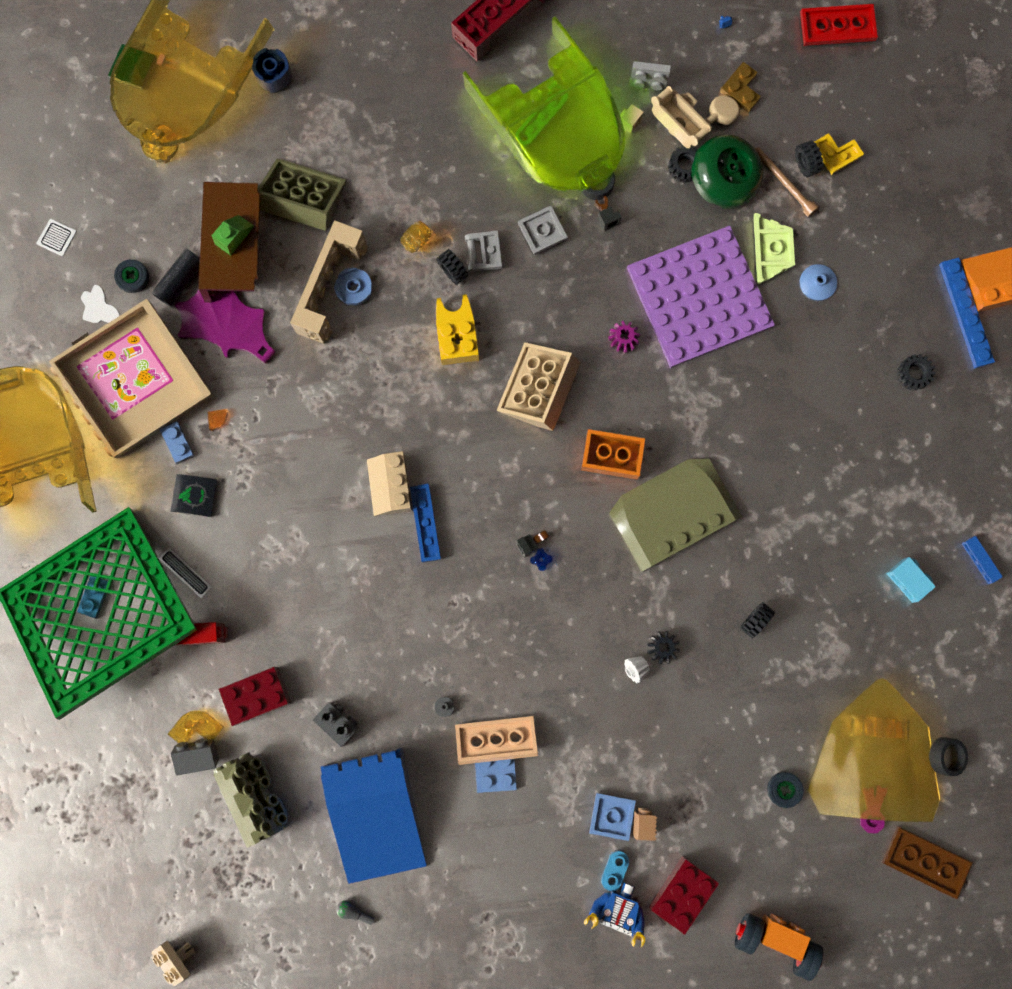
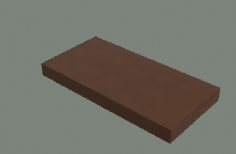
(927, 862)

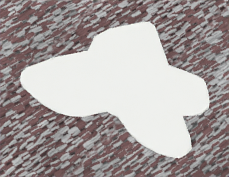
(96, 308)

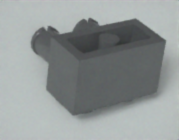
(336, 723)

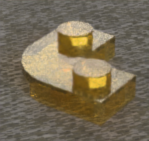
(195, 722)

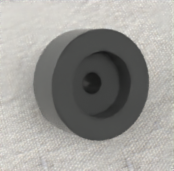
(439, 706)

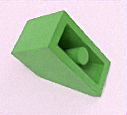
(231, 233)

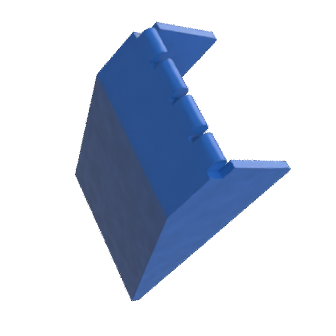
(373, 816)

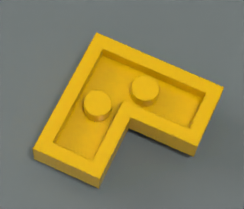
(835, 157)

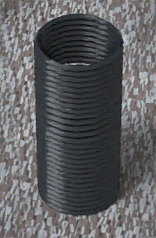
(177, 277)

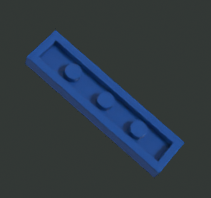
(425, 523)

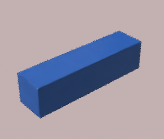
(982, 560)

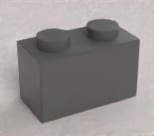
(194, 756)

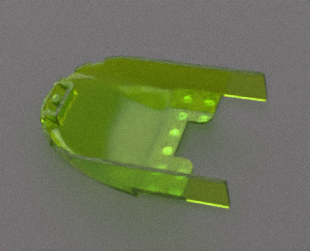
(565, 127)

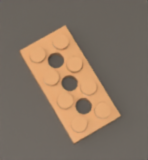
(494, 752)

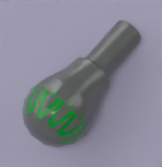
(348, 910)

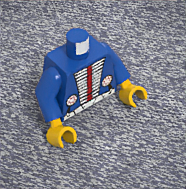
(620, 913)

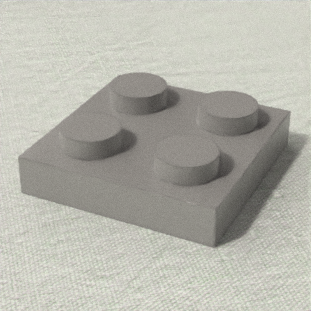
(649, 75)
(542, 230)

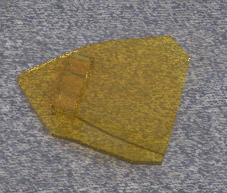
(877, 761)

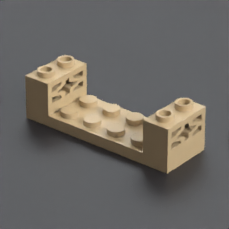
(341, 240)

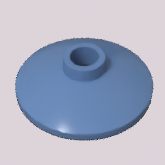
(814, 289)

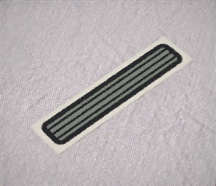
(185, 572)

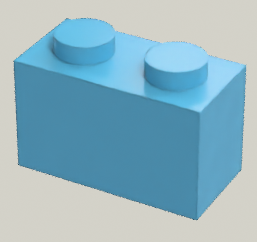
(911, 579)

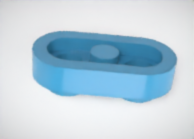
(614, 870)

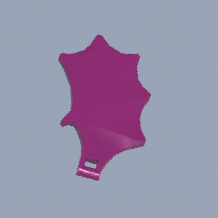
(225, 324)

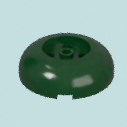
(711, 179)

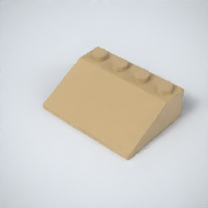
(539, 385)

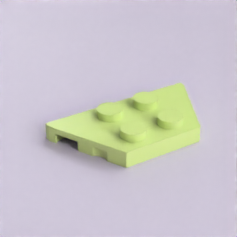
(772, 248)

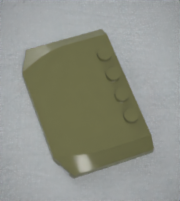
(673, 511)

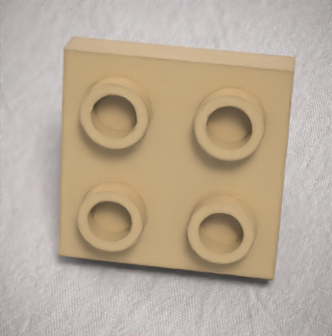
(172, 962)

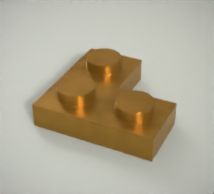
(738, 89)

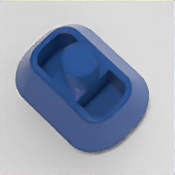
(725, 21)

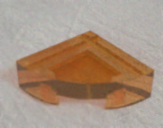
(216, 419)

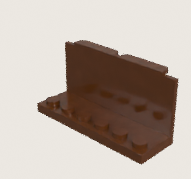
(217, 268)

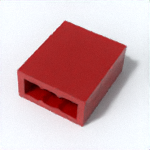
(206, 634)

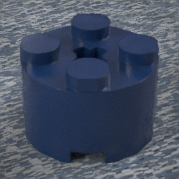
(271, 70)

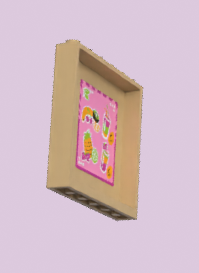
(130, 379)

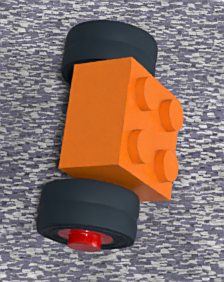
(782, 937)

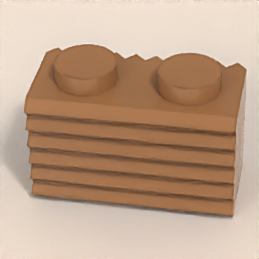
(644, 824)

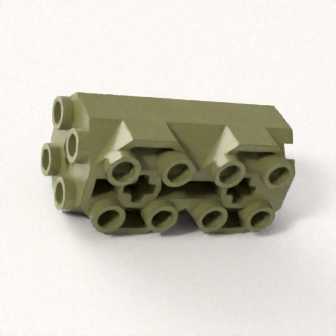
(246, 793)

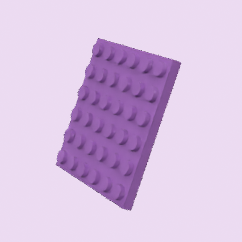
(700, 296)

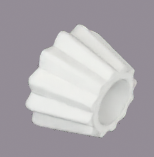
(636, 668)

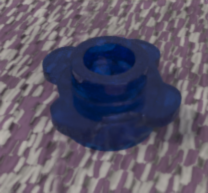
(536, 559)

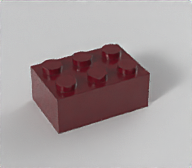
(254, 696)
(683, 895)

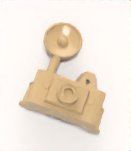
(683, 122)

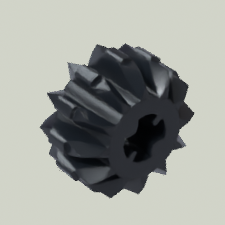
(662, 640)

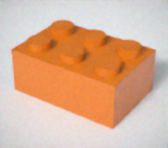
(613, 454)

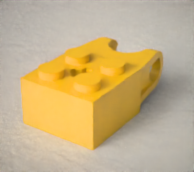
(456, 326)

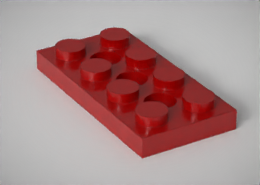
(833, 35)

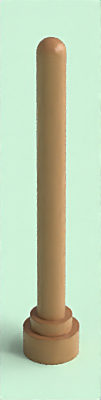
(808, 206)

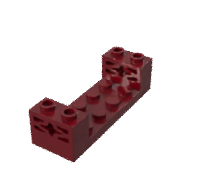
(484, 20)

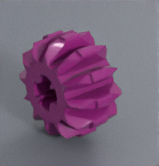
(625, 330)

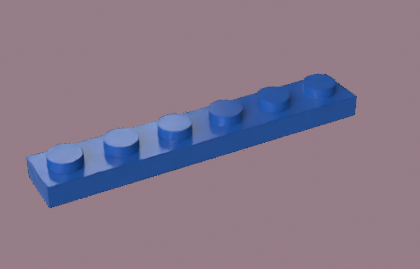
(966, 313)

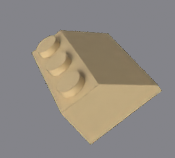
(389, 484)

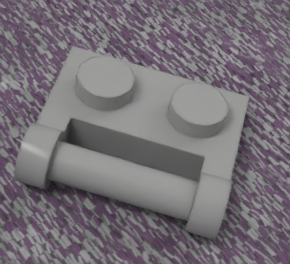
(489, 248)

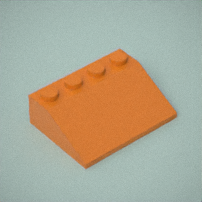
(990, 279)

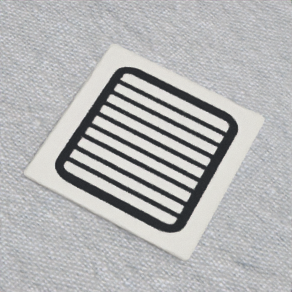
(56, 237)

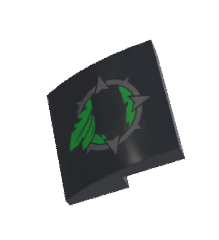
(193, 495)

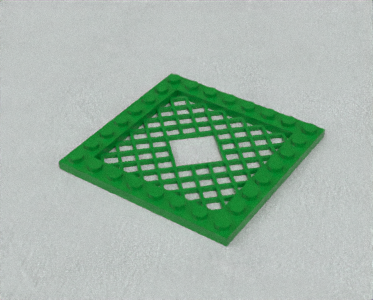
(15, 603)

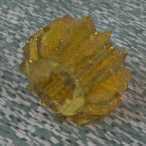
(415, 236)

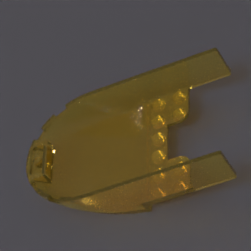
(170, 88)
(39, 435)

